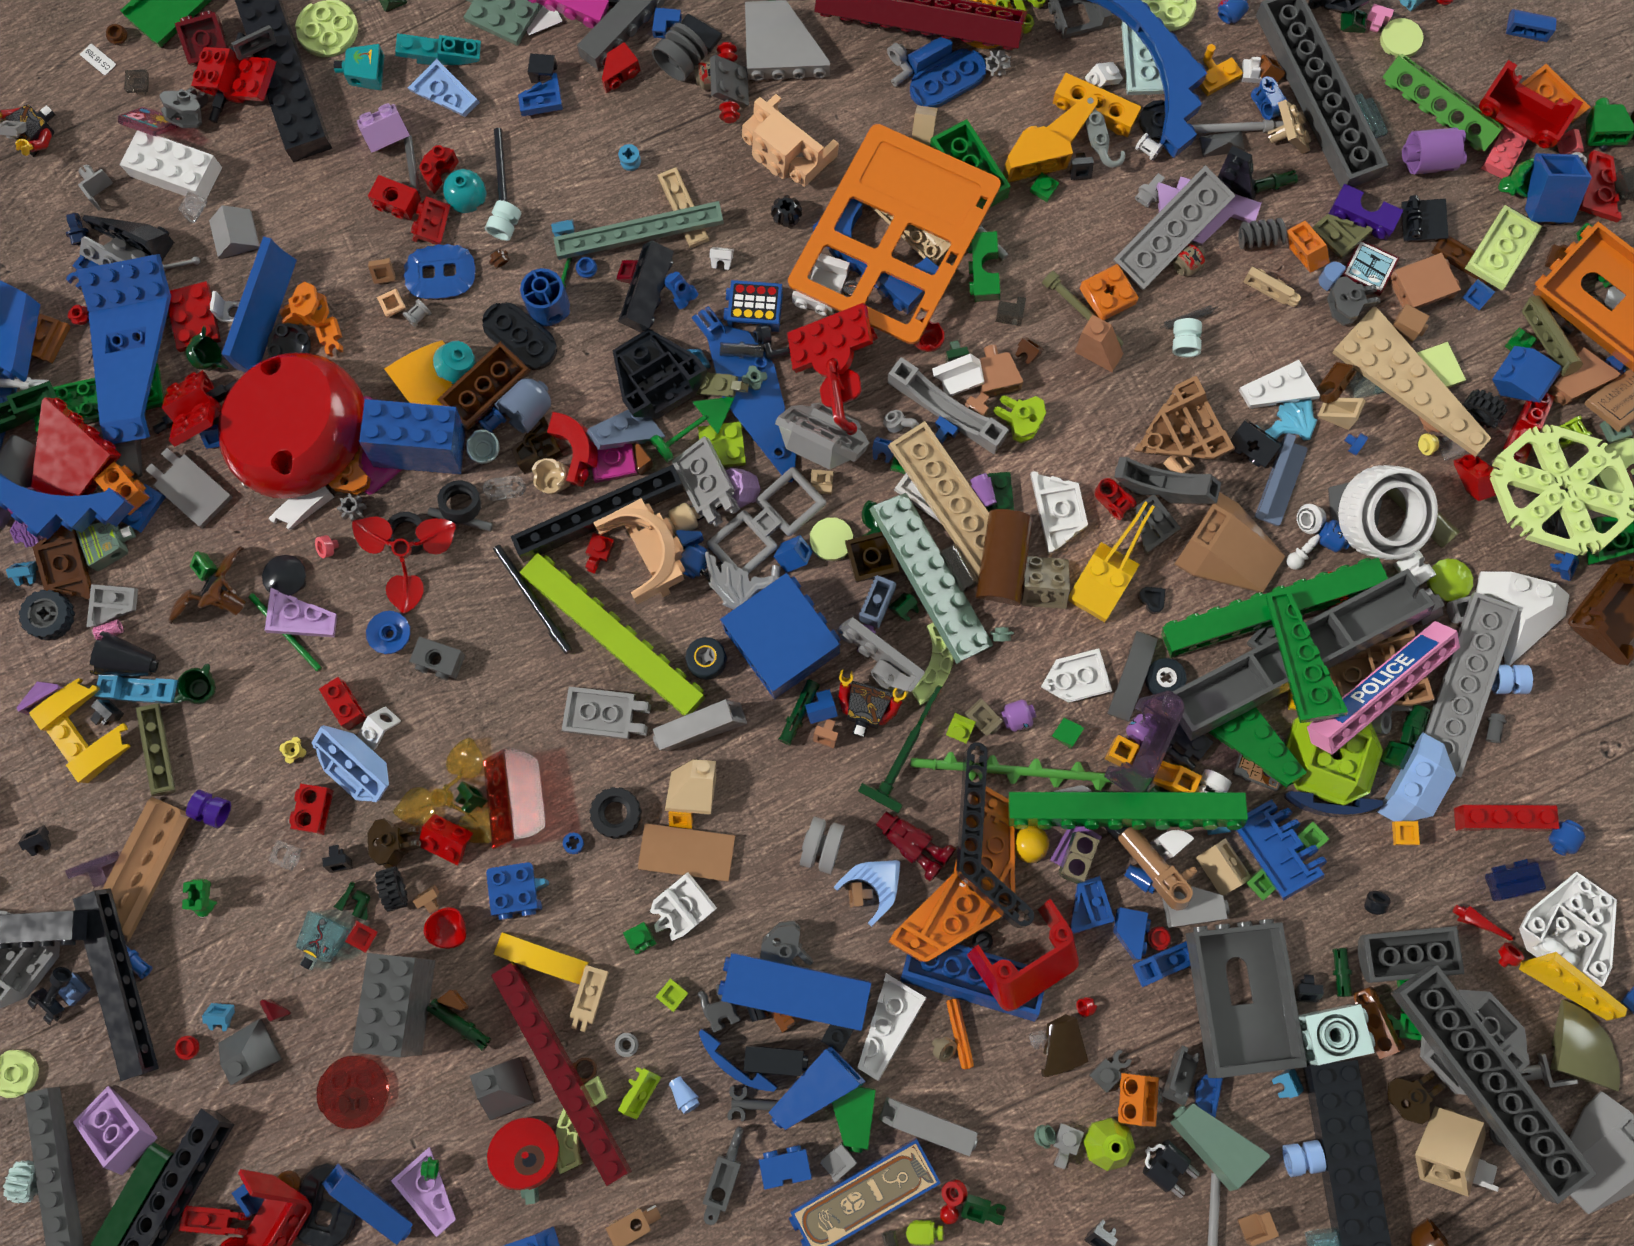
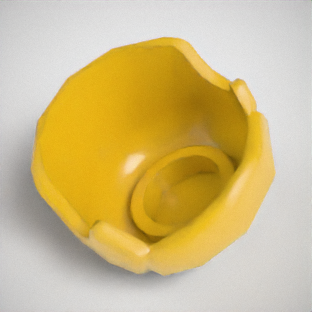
(1031, 844)

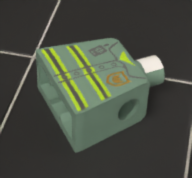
(104, 544)

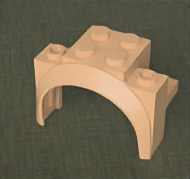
(779, 141)
(654, 543)

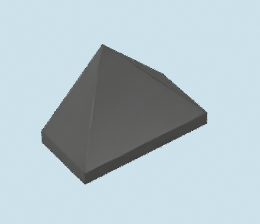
(254, 42)
(1221, 143)

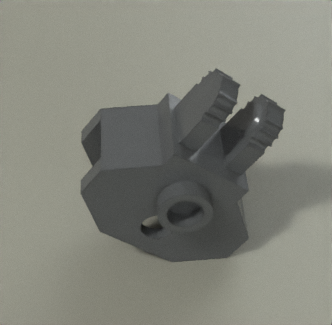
(183, 105)
(1350, 300)
(787, 947)

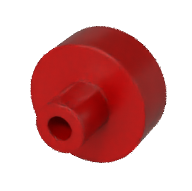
(1510, 955)

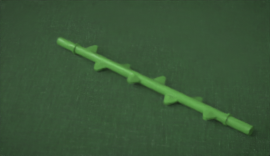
(1014, 772)

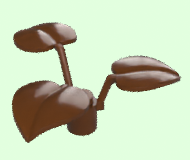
(226, 600)

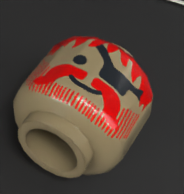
(703, 75)
(1189, 260)

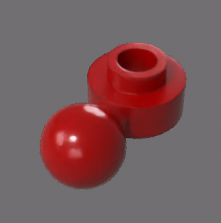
(949, 1213)

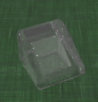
(1450, 449)

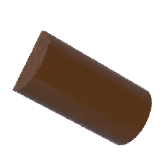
(484, 384)
(1004, 556)

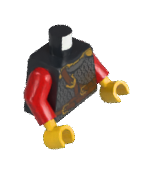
(38, 131)
(867, 704)

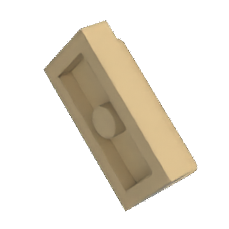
(1223, 867)

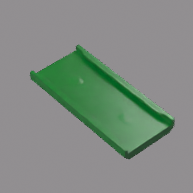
(158, 17)

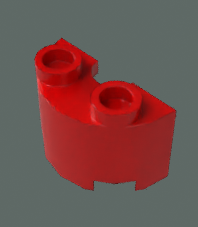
(435, 163)

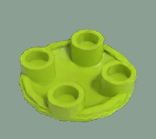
(1452, 580)

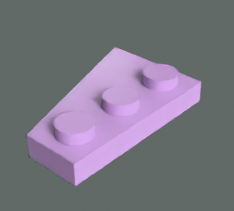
(296, 617)
(426, 1197)

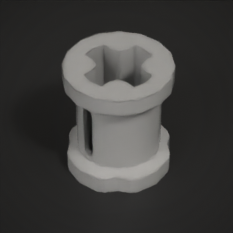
(417, 313)

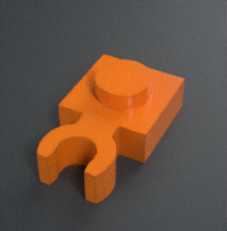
(329, 334)

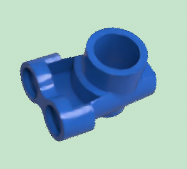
(680, 289)

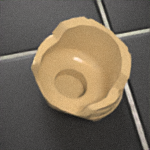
(550, 476)

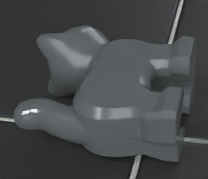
(717, 1011)

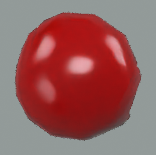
(931, 338)

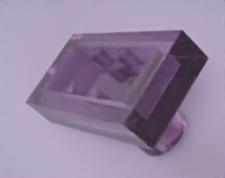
(94, 868)

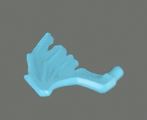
(1295, 419)

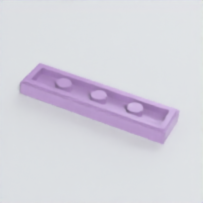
(1245, 208)

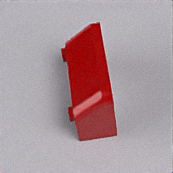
(1015, 987)
(279, 1215)

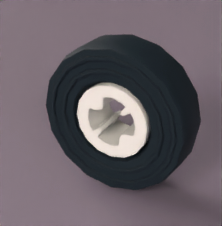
(1165, 666)

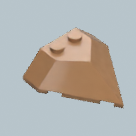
(1186, 426)

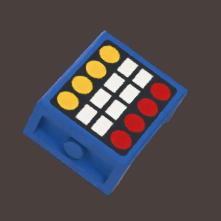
(754, 303)

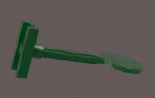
(882, 794)

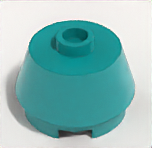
(453, 360)

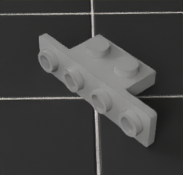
(112, 252)

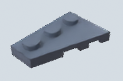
(623, 430)

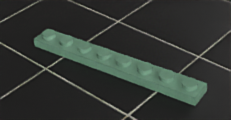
(638, 230)

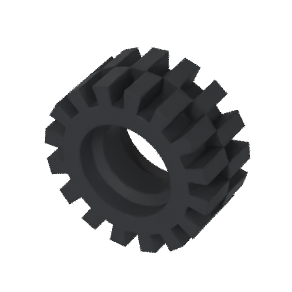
(1485, 408)
(391, 889)

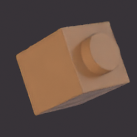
(1411, 322)

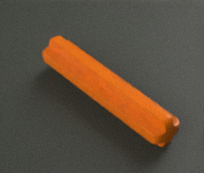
(960, 1033)

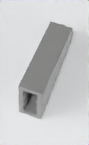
(699, 725)
(928, 1126)

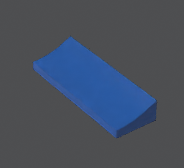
(259, 306)
(956, 977)

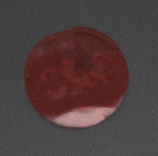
(352, 1092)

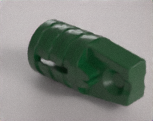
(1414, 724)

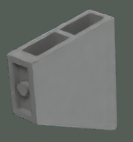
(780, 44)

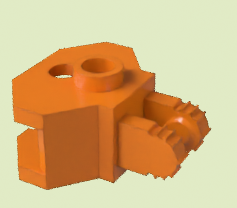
(304, 306)
(357, 479)

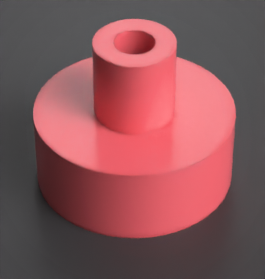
(325, 546)

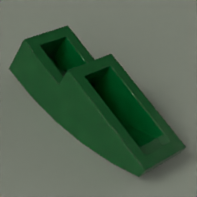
(24, 405)

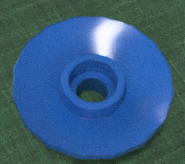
(379, 627)

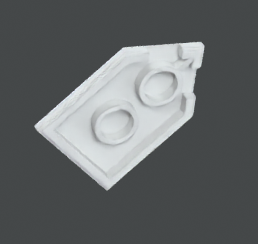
(1078, 677)

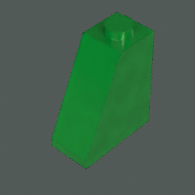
(855, 1117)

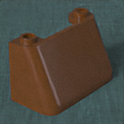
(1608, 613)

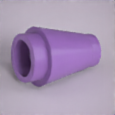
(983, 489)

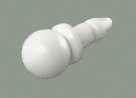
(1297, 559)

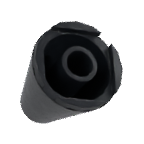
(121, 658)

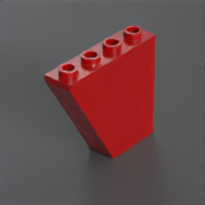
(68, 452)

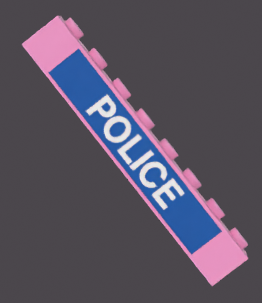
(1386, 686)

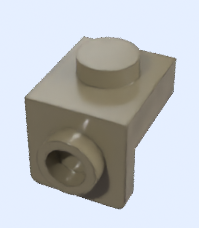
(985, 717)

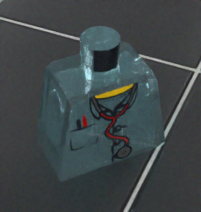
(320, 939)

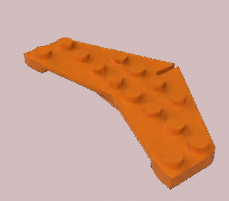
(955, 910)

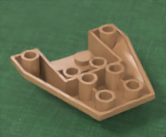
(1231, 549)

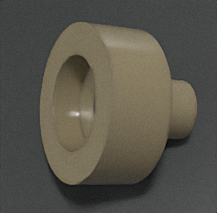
(944, 1048)

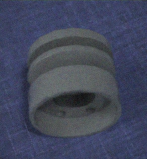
(679, 51)

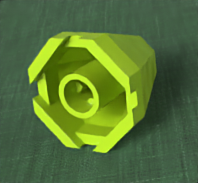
(1100, 1139)

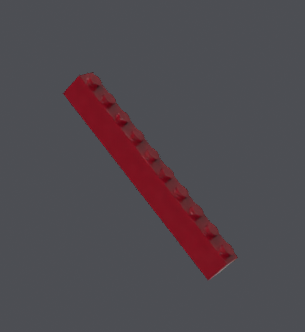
(561, 1074)

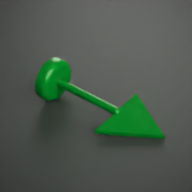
(712, 410)

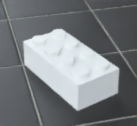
(170, 165)

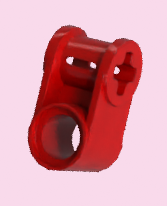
(1115, 499)

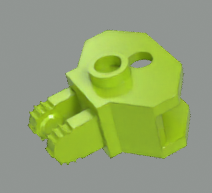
(1024, 418)

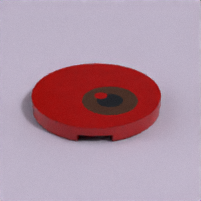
(523, 1154)

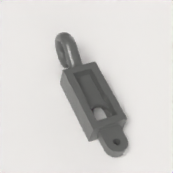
(724, 1177)

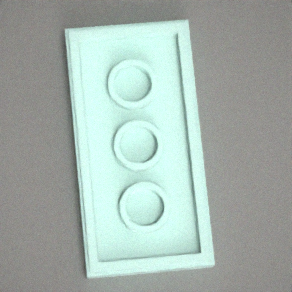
(1140, 69)

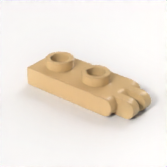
(1272, 287)
(588, 997)

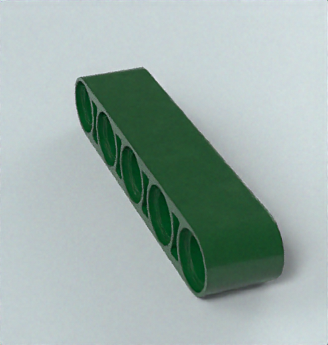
(133, 1196)

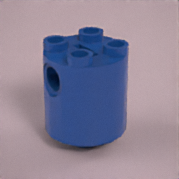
(545, 297)

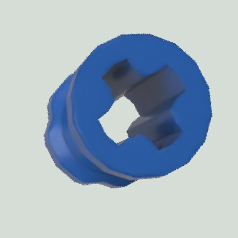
(492, 420)

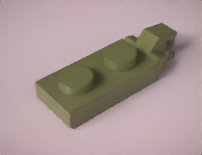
(722, 385)

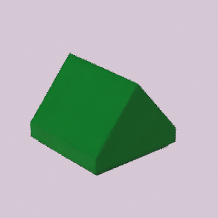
(202, 565)

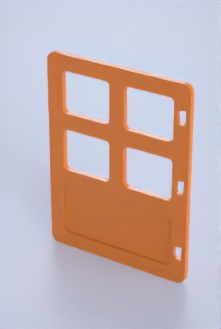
(918, 190)

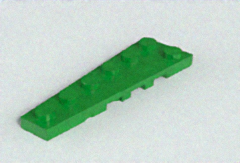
(1307, 675)

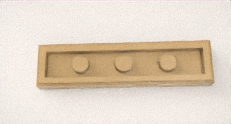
(680, 199)

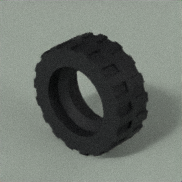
(603, 800)

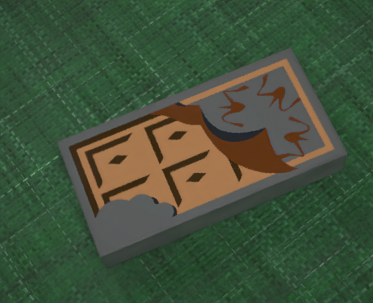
(1253, 773)

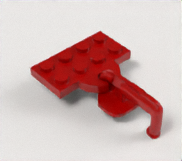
(829, 349)

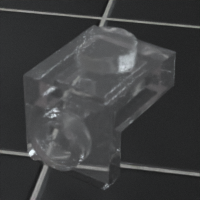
(192, 206)

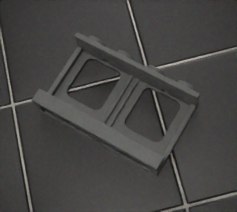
(1098, 17)

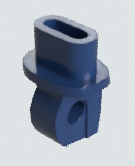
(76, 231)

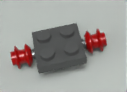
(729, 82)

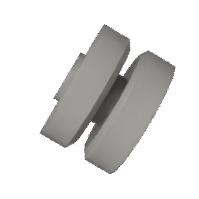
(821, 845)

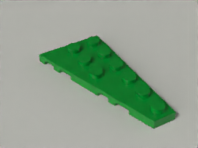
(1259, 743)

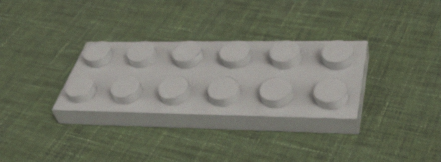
(1174, 227)

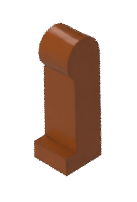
(1379, 1024)

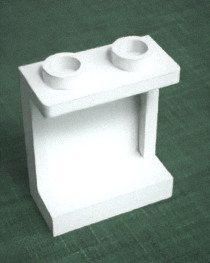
(827, 272)

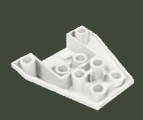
(1576, 924)

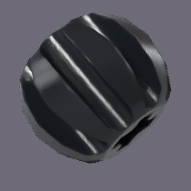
(786, 211)

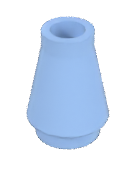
(684, 1095)

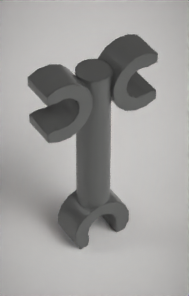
(739, 1103)

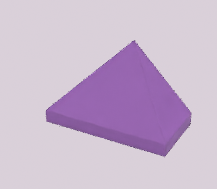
(37, 695)

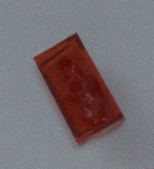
(513, 796)

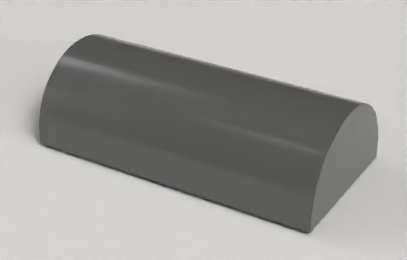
(16, 465)
(1405, 953)

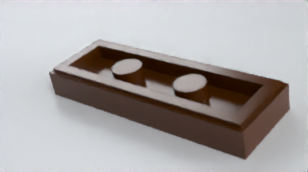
(1456, 254)

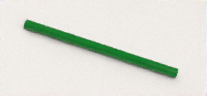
(289, 637)

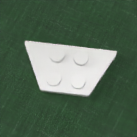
(1059, 509)

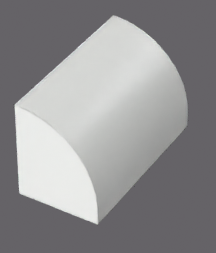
(1171, 843)

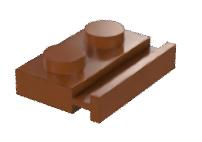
(49, 338)

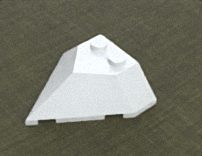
(1539, 604)

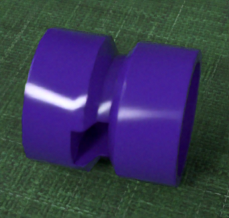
(211, 810)

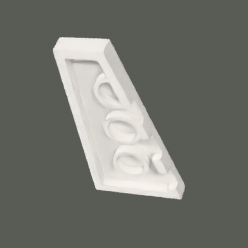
(892, 1019)

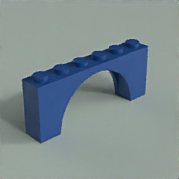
(901, 294)

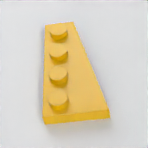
(1572, 983)

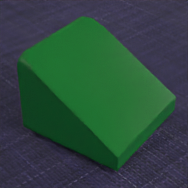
(1067, 732)

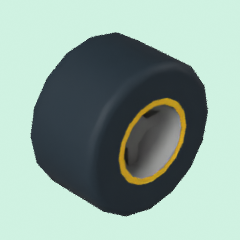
(702, 651)

